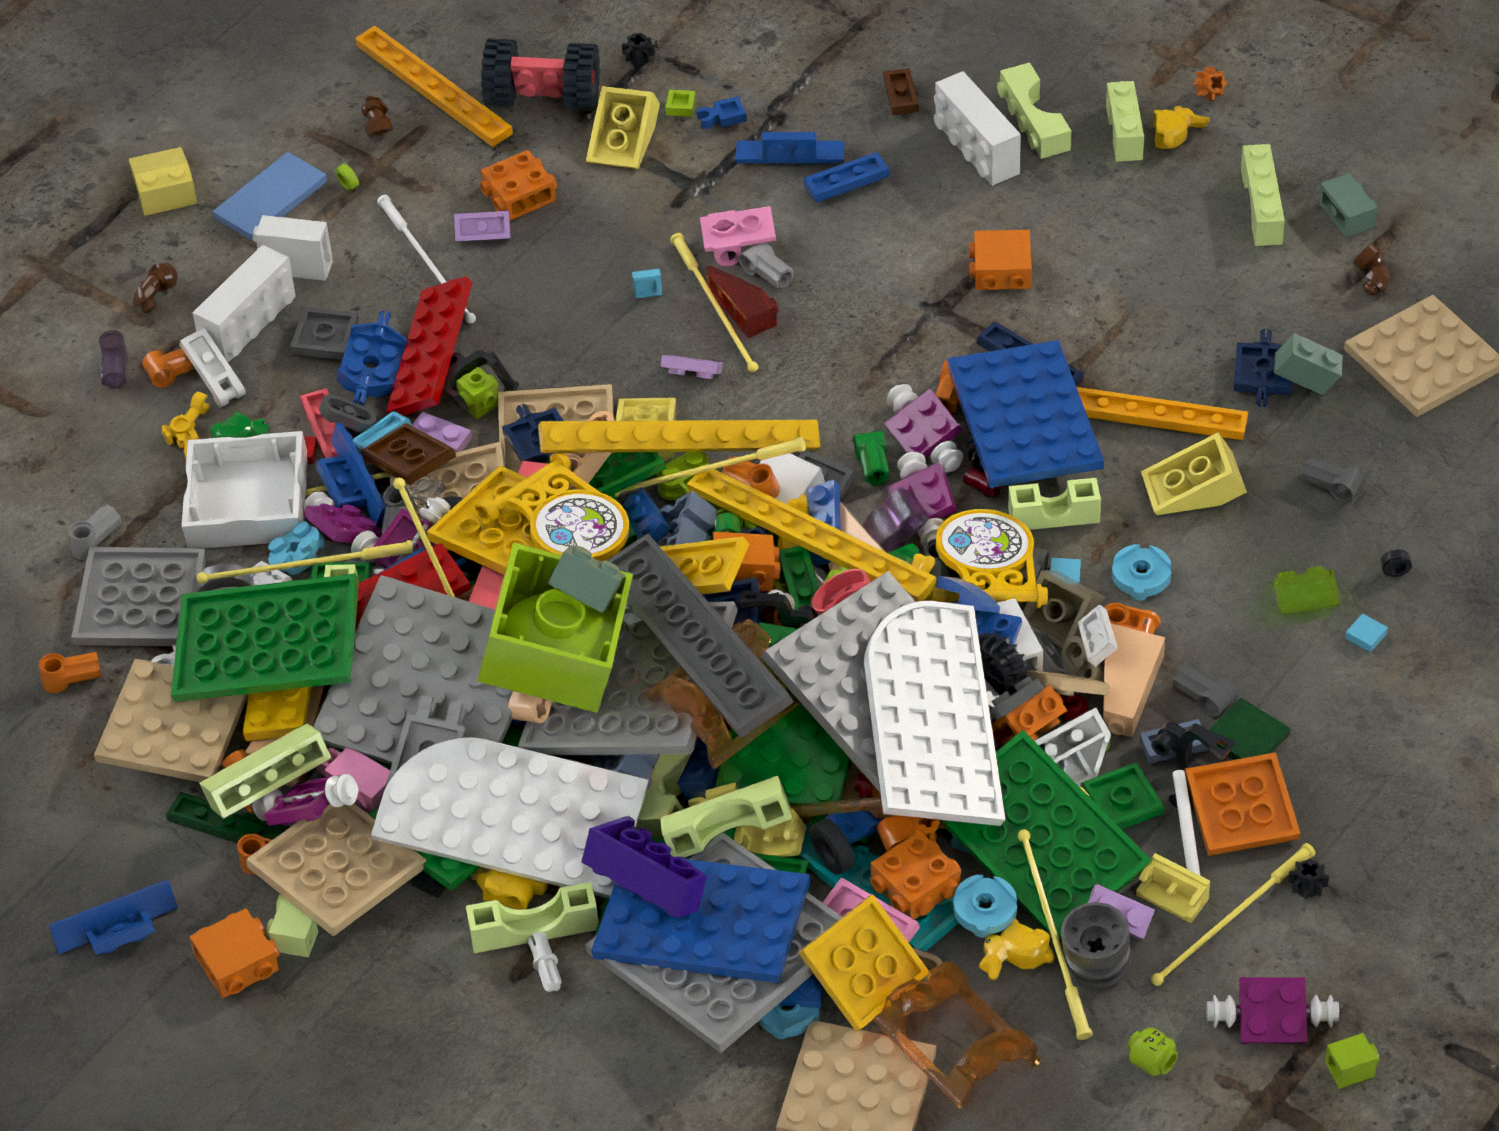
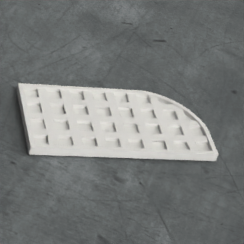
(932, 716)
(505, 809)

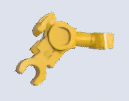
(182, 426)

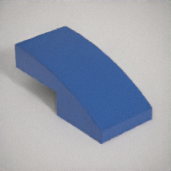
(969, 594)
(855, 824)

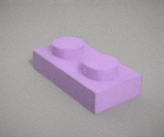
(482, 226)
(679, 365)
(444, 431)
(1137, 914)

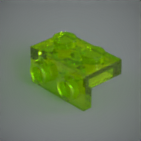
(1305, 591)

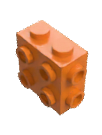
(518, 184)
(1001, 259)
(760, 559)
(1033, 716)
(915, 875)
(235, 952)

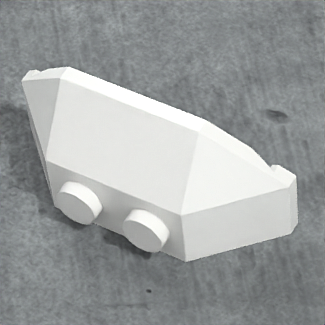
(1078, 746)

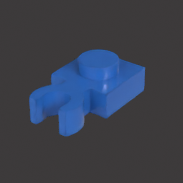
(724, 112)

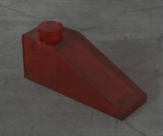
(743, 301)

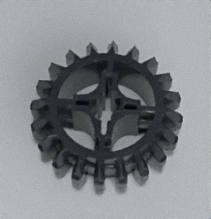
(1001, 662)

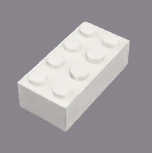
(977, 128)
(247, 301)

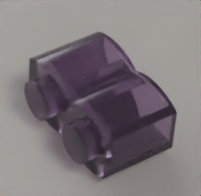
(896, 520)

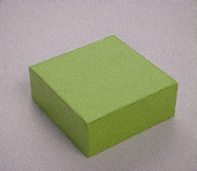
(680, 103)

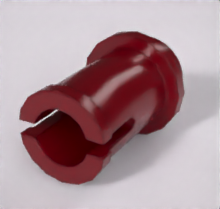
(979, 481)

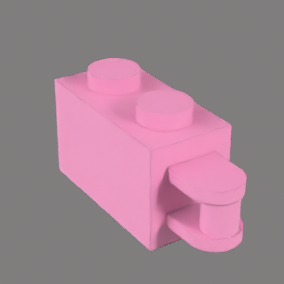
(367, 774)

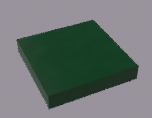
(1252, 730)

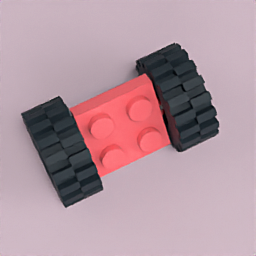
(508, 74)

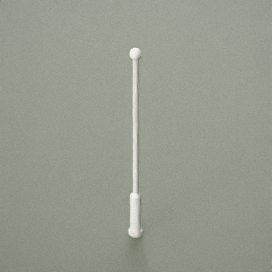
(385, 203)

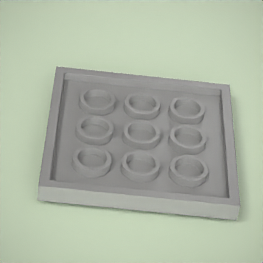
(134, 595)

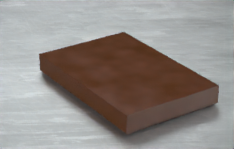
(408, 453)

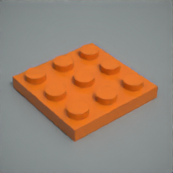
(1242, 804)

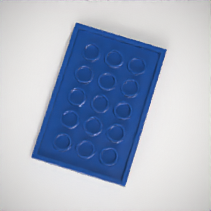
(1025, 414)
(737, 932)

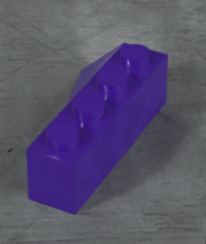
(644, 866)

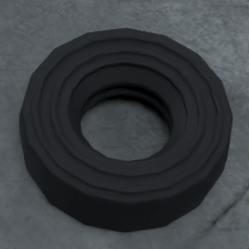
(832, 846)

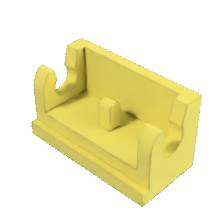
(778, 840)
(1173, 888)

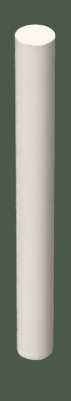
(1186, 821)

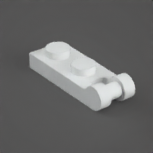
(212, 367)

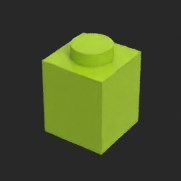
(1351, 1060)

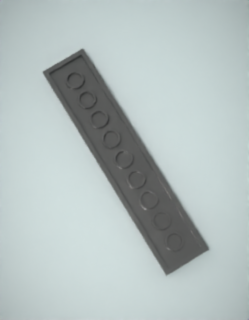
(699, 638)

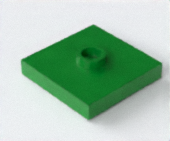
(1125, 795)

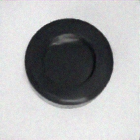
(1396, 563)

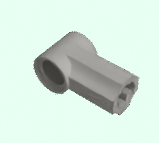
(762, 260)
(92, 531)

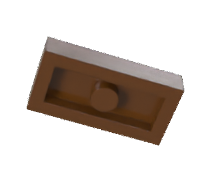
(901, 91)

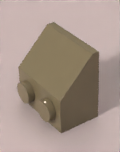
(1065, 606)

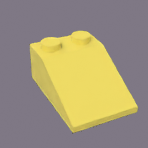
(622, 127)
(163, 181)
(648, 410)
(1194, 478)

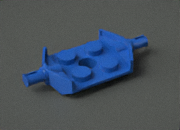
(371, 344)

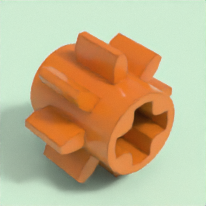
(1210, 83)

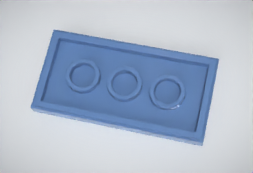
(270, 194)

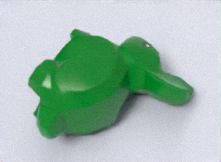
(240, 427)

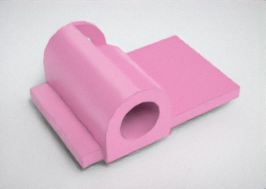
(732, 229)

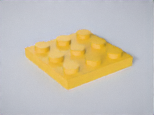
(862, 961)

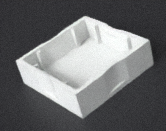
(244, 489)

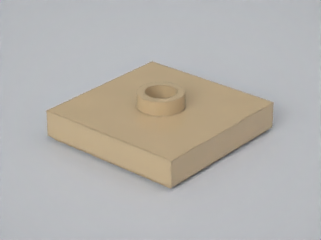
(1068, 684)

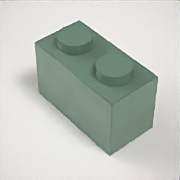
(1348, 205)
(1308, 364)
(586, 578)

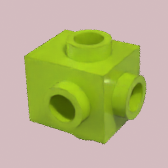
(478, 392)

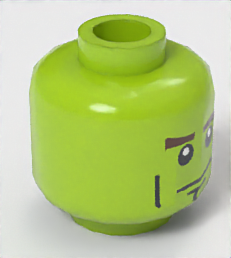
(1152, 1051)

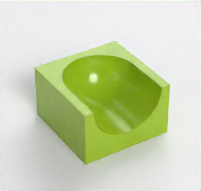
(547, 639)

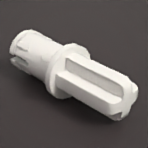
(545, 961)

